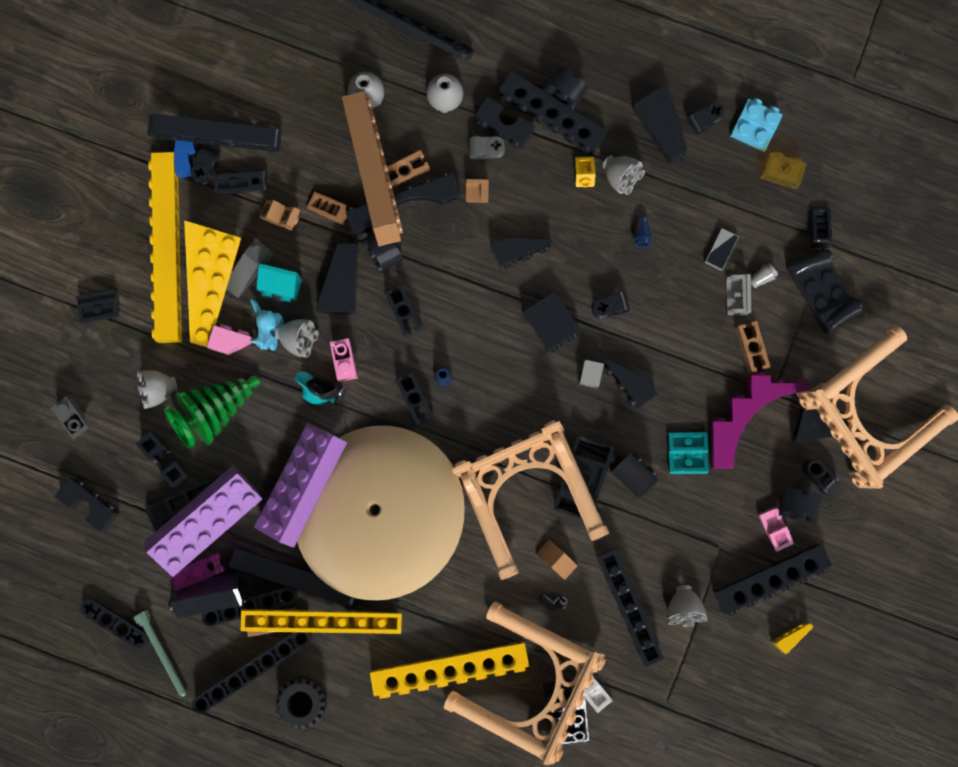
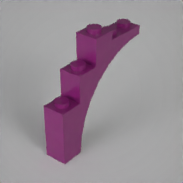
(725, 434)

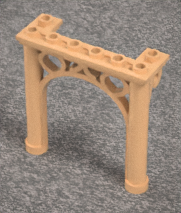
(823, 397)
(485, 511)
(509, 730)

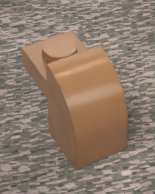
(280, 215)

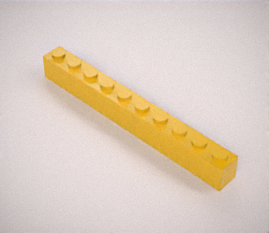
(166, 249)

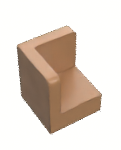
(477, 190)

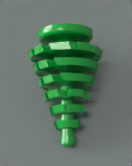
(208, 409)

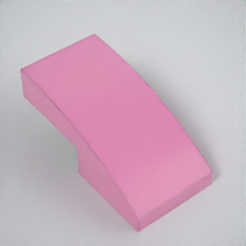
(775, 529)

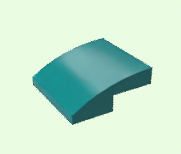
(688, 453)

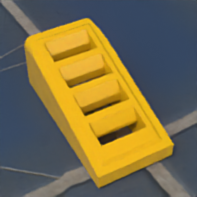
(791, 638)

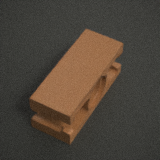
(407, 163)
(757, 340)

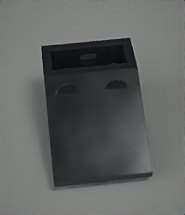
(579, 730)

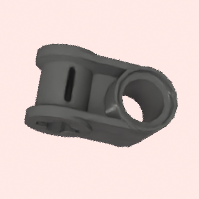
(484, 147)

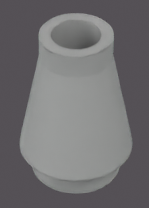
(763, 275)

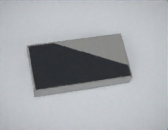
(721, 249)

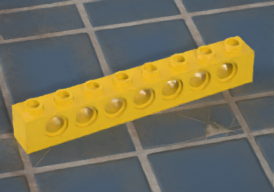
(320, 621)
(383, 690)

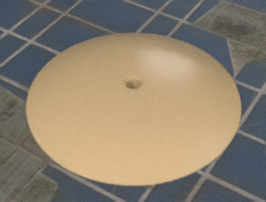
(416, 521)

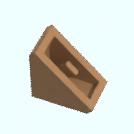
(556, 559)

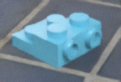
(757, 124)

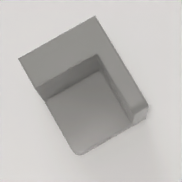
(591, 374)

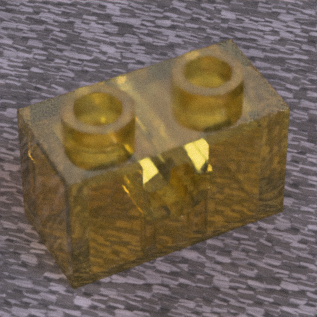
(774, 172)

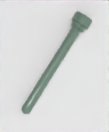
(144, 620)

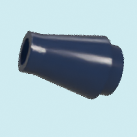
(642, 233)
(443, 381)

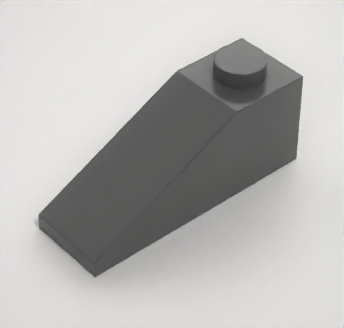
(247, 267)

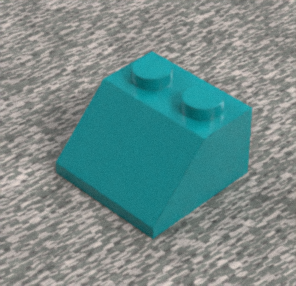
(278, 283)

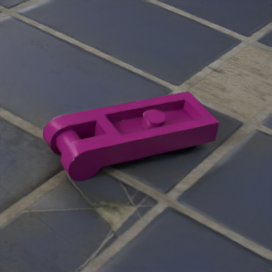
(197, 572)

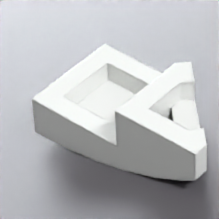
(597, 696)

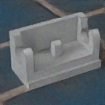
(738, 294)

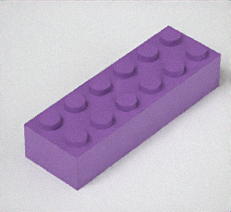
(300, 485)
(202, 521)

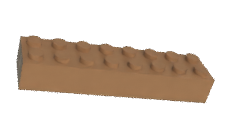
(372, 168)

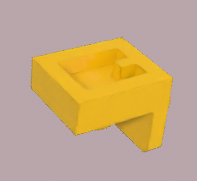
(585, 171)

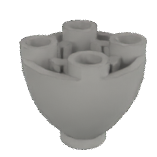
(373, 90)
(444, 99)
(623, 172)
(297, 336)
(155, 387)
(686, 607)

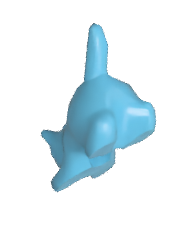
(267, 324)

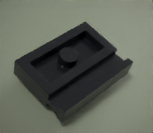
(97, 306)

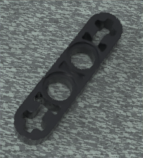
(116, 620)

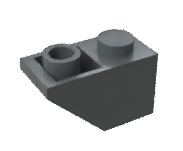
(70, 416)

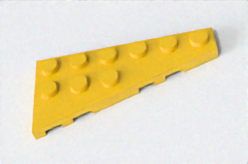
(209, 267)

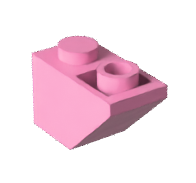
(228, 341)
(343, 360)

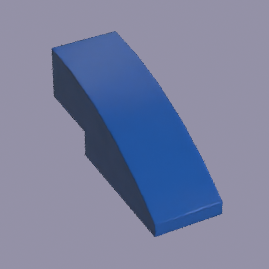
(182, 157)

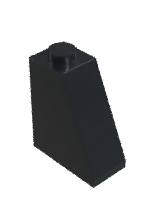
(811, 427)

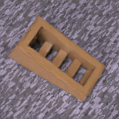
(339, 211)

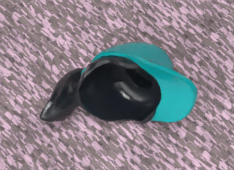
(319, 391)

